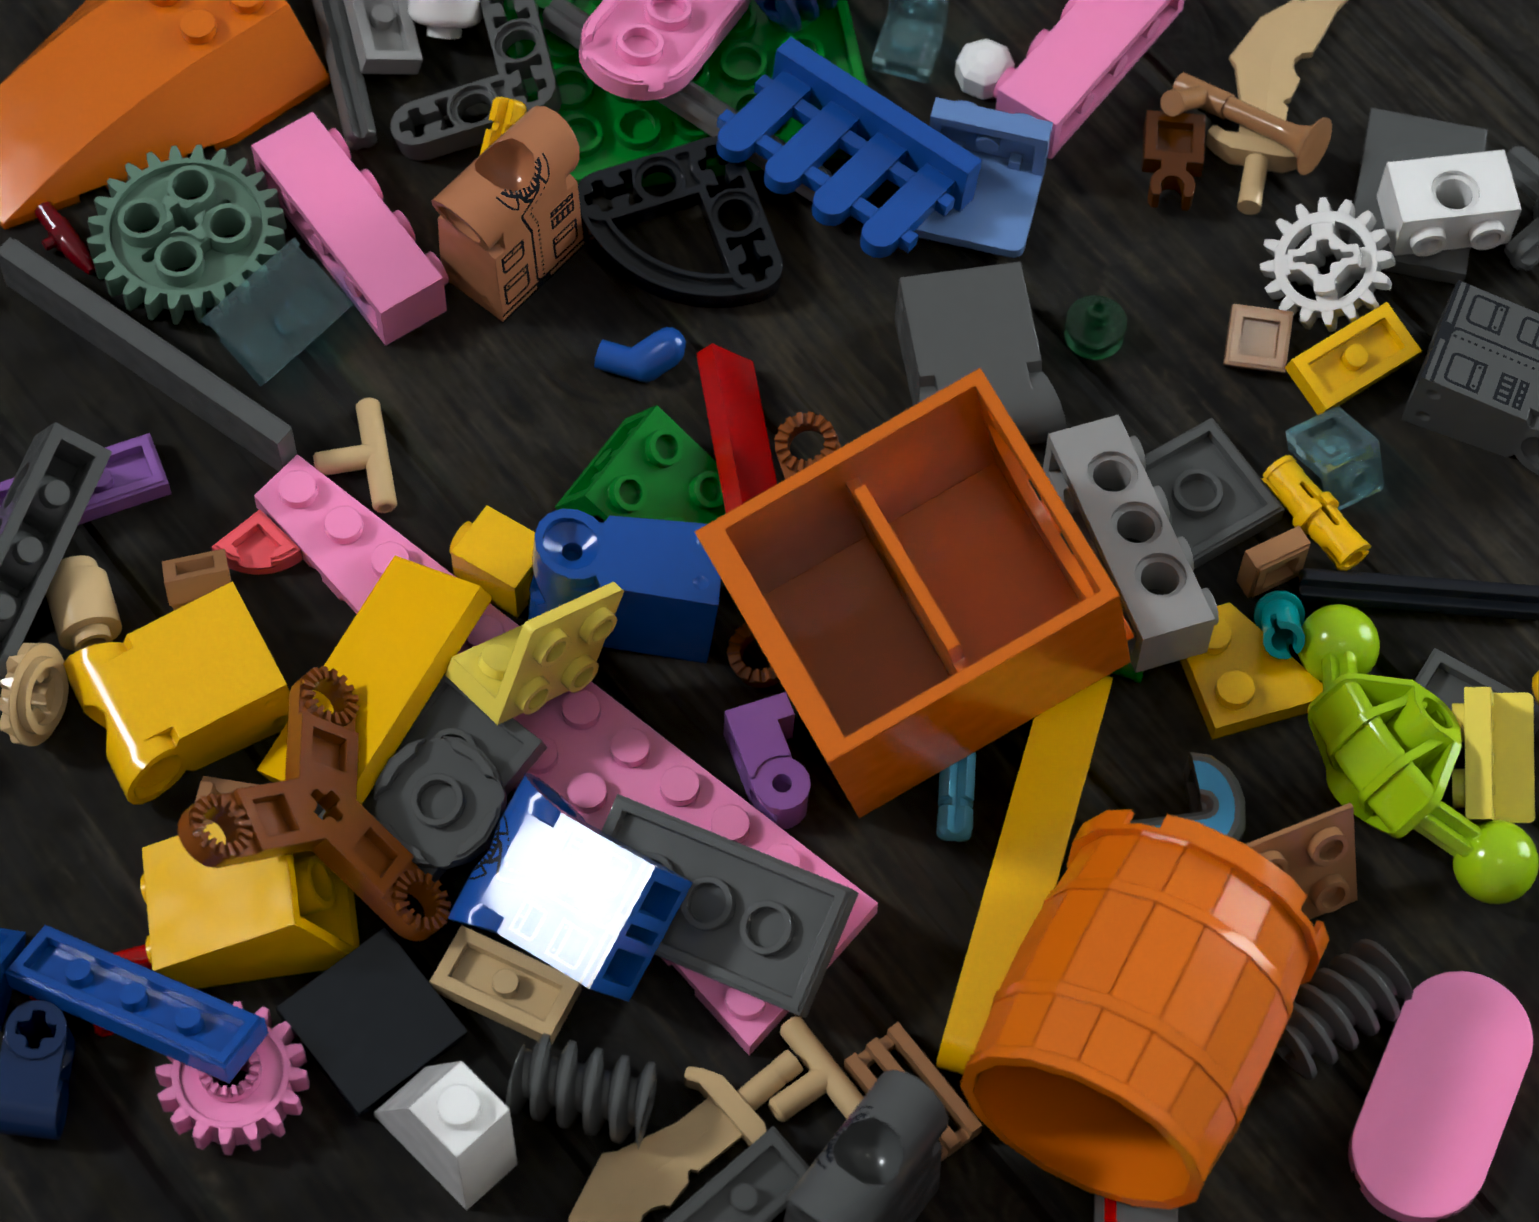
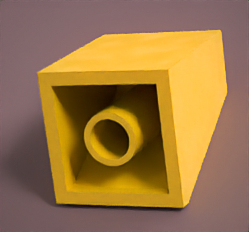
(243, 918)

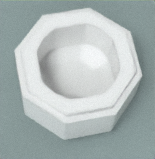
(981, 67)

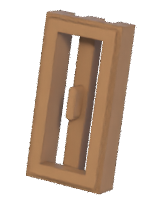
(879, 1051)

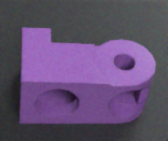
(759, 749)

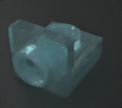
(911, 38)
(1340, 454)

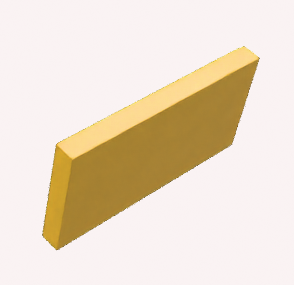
(395, 660)

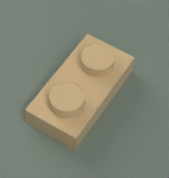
(505, 985)

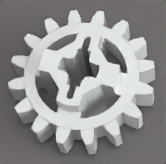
(1351, 265)

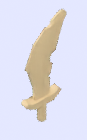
(1268, 81)
(651, 1177)

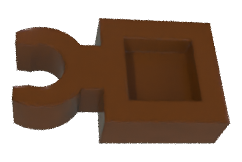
(1173, 153)

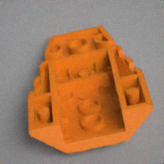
(140, 81)

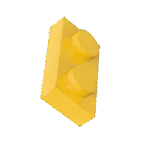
(1353, 359)

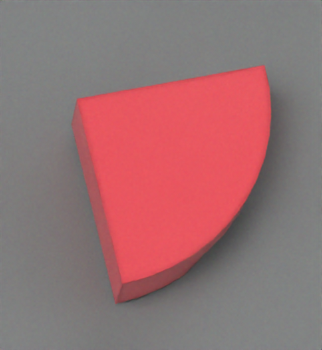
(259, 547)

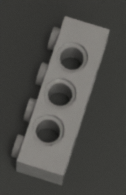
(1104, 456)

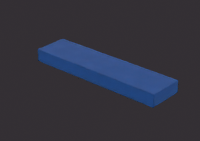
(137, 1003)

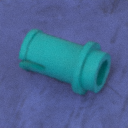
(1286, 629)

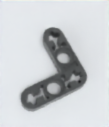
(508, 83)

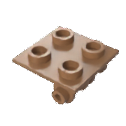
(1318, 858)

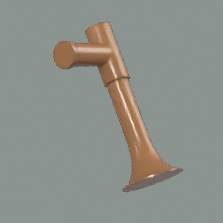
(1303, 141)

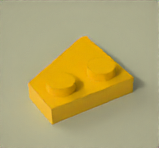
(1242, 683)

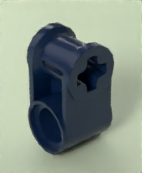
(35, 1080)

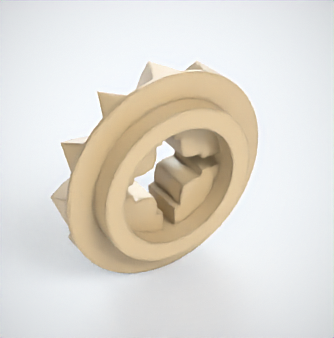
(33, 694)

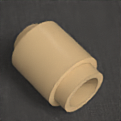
(82, 604)

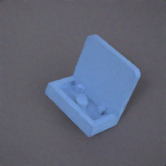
(1009, 179)

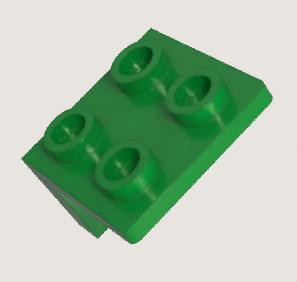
(649, 473)

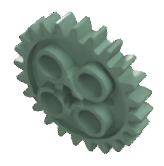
(184, 232)

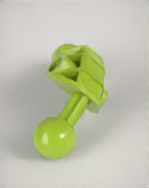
(1393, 754)

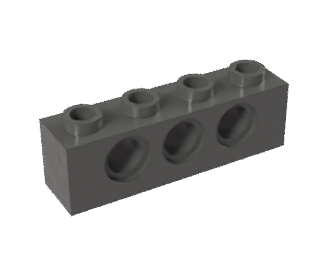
(40, 522)

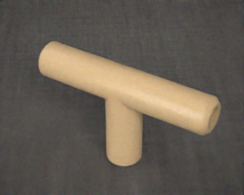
(371, 455)
(823, 1076)

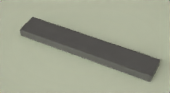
(147, 355)

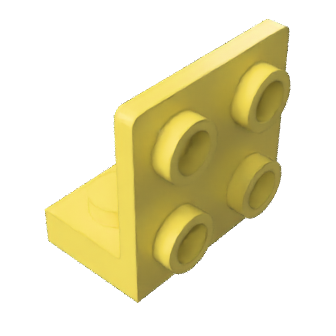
(539, 658)

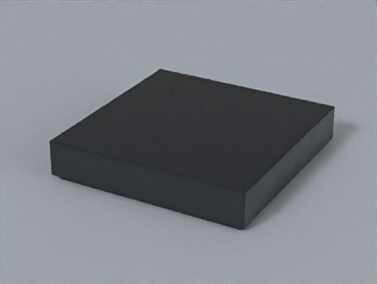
(371, 1022)

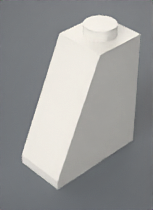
(453, 1129)

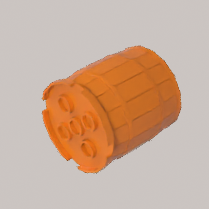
(1143, 1008)

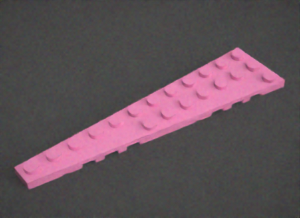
(590, 738)

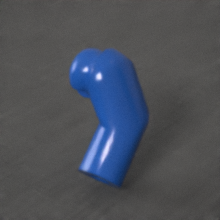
(645, 359)

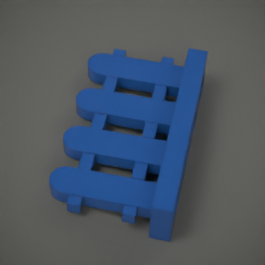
(864, 124)

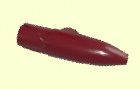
(64, 237)

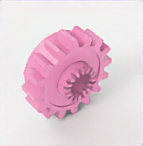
(243, 1111)

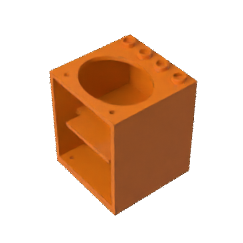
(920, 592)

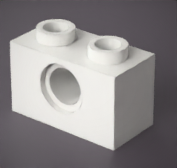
(1417, 195)

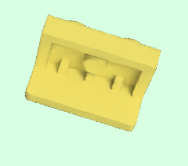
(1498, 756)

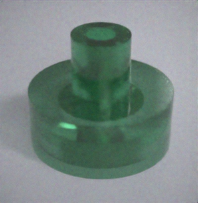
(1095, 327)

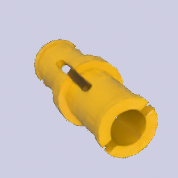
(1316, 513)

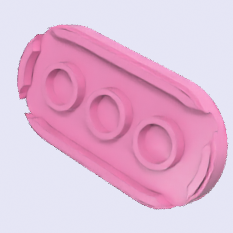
(653, 44)
(1440, 1097)

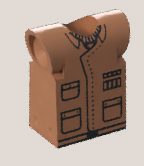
(513, 214)

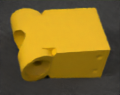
(181, 692)

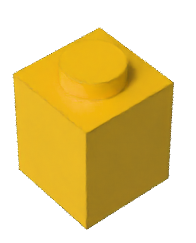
(497, 557)

